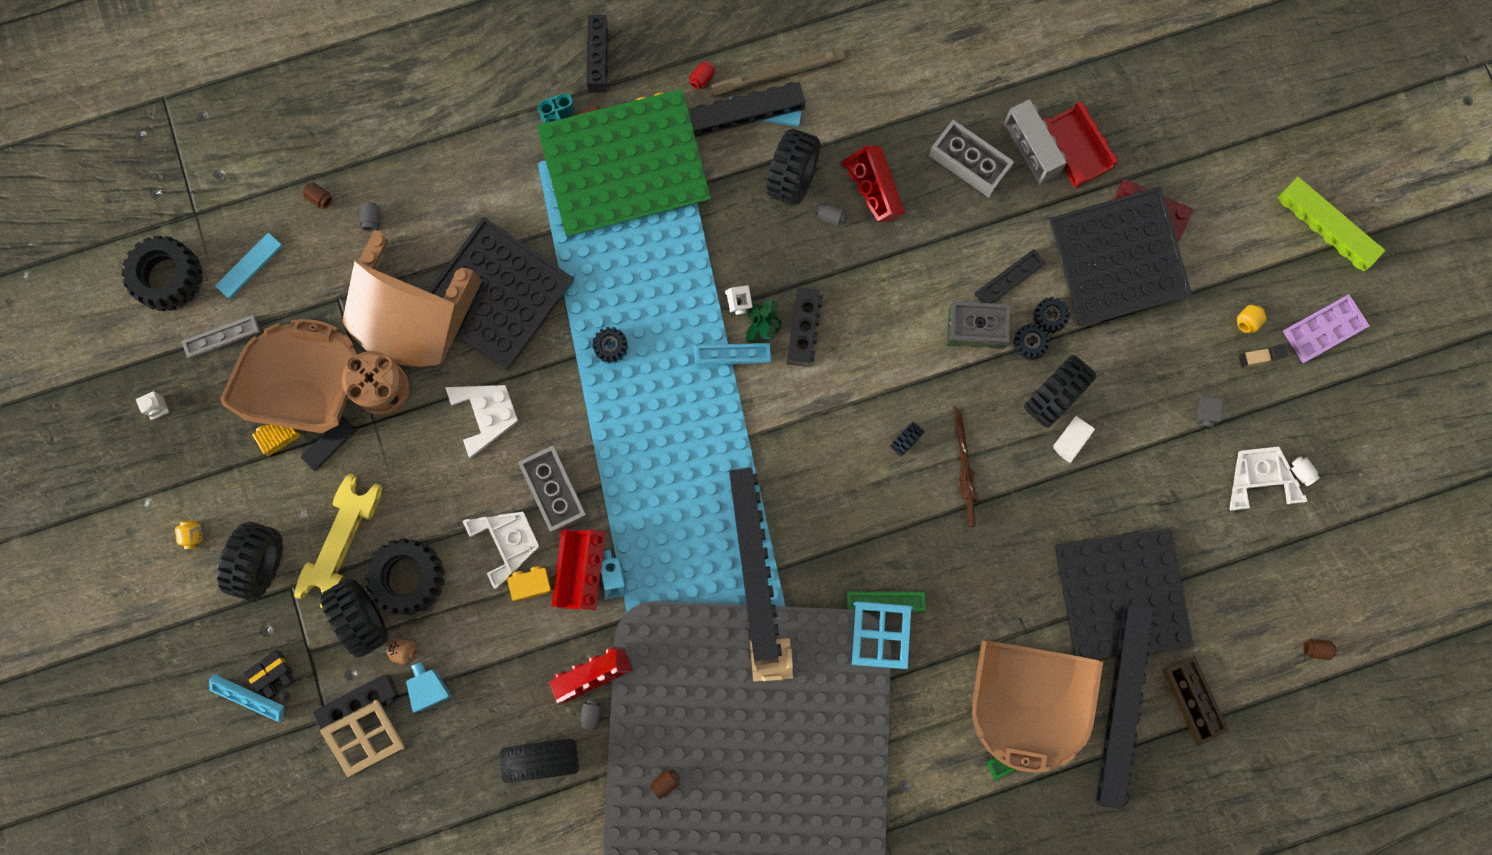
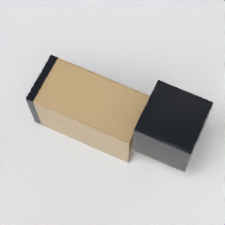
(1263, 356)

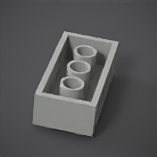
(1035, 141)
(971, 158)
(552, 489)

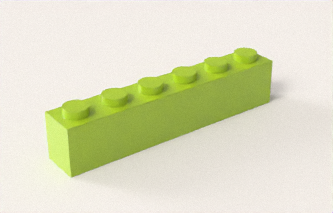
(1330, 224)

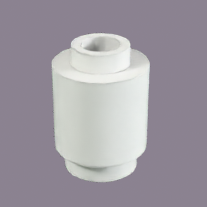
(1304, 470)

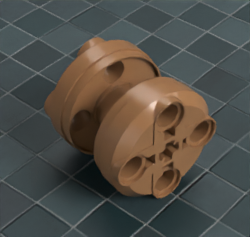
(375, 383)

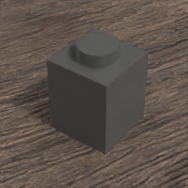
(1208, 411)

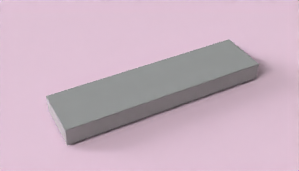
(221, 337)

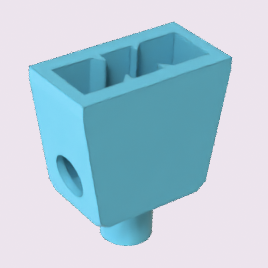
(612, 581)
(426, 688)

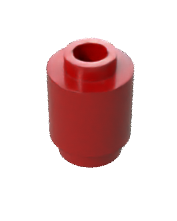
(702, 75)

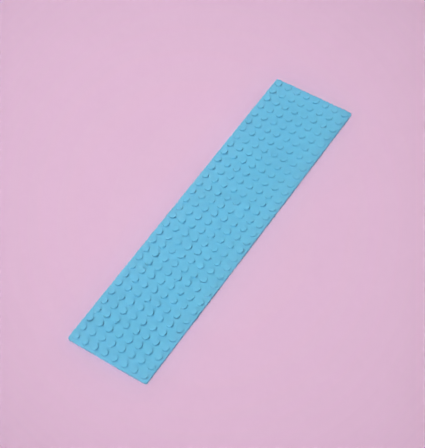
(656, 418)

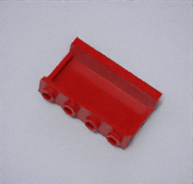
(1082, 144)
(578, 569)

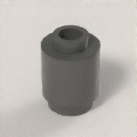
(831, 214)
(369, 216)
(590, 714)

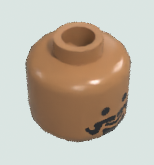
(402, 651)

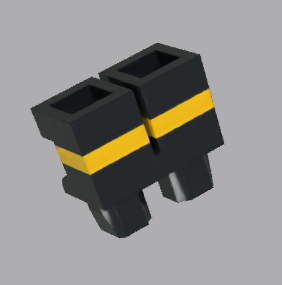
(268, 672)

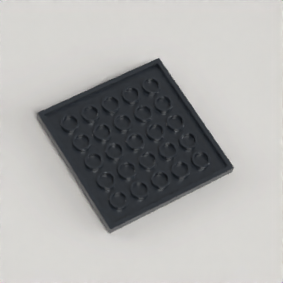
(1120, 256)
(514, 294)
(1118, 571)

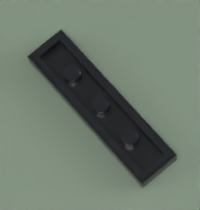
(1010, 278)

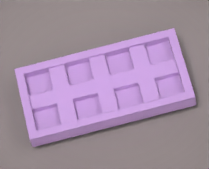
(1326, 328)

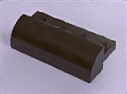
(1195, 700)

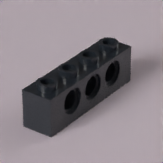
(597, 53)
(804, 298)
(383, 685)

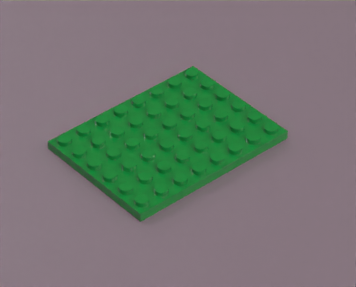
(623, 162)

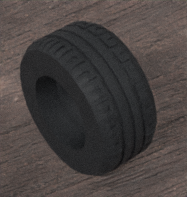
(539, 760)

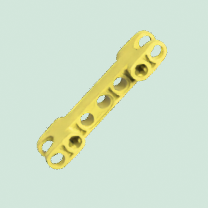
(351, 511)

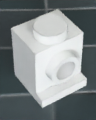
(743, 295)
(152, 405)

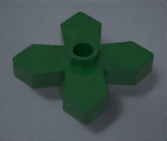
(764, 321)

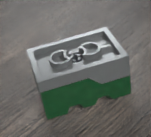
(978, 325)

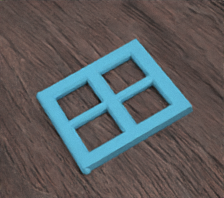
(881, 635)

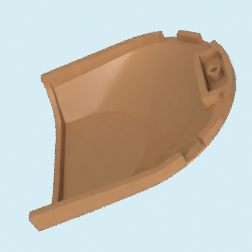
(291, 377)
(1034, 704)

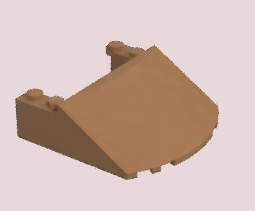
(403, 319)

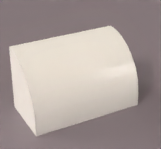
(1073, 439)

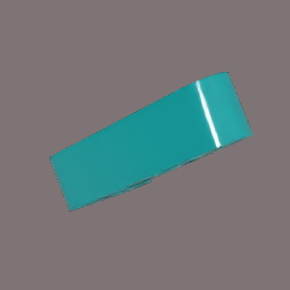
(555, 105)

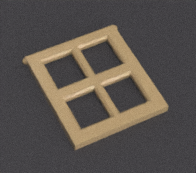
(352, 720)

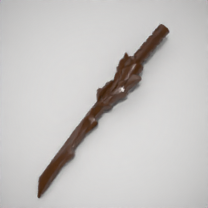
(967, 473)

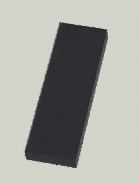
(328, 444)

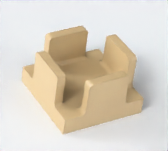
(775, 671)

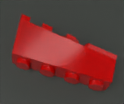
(875, 182)
(591, 675)

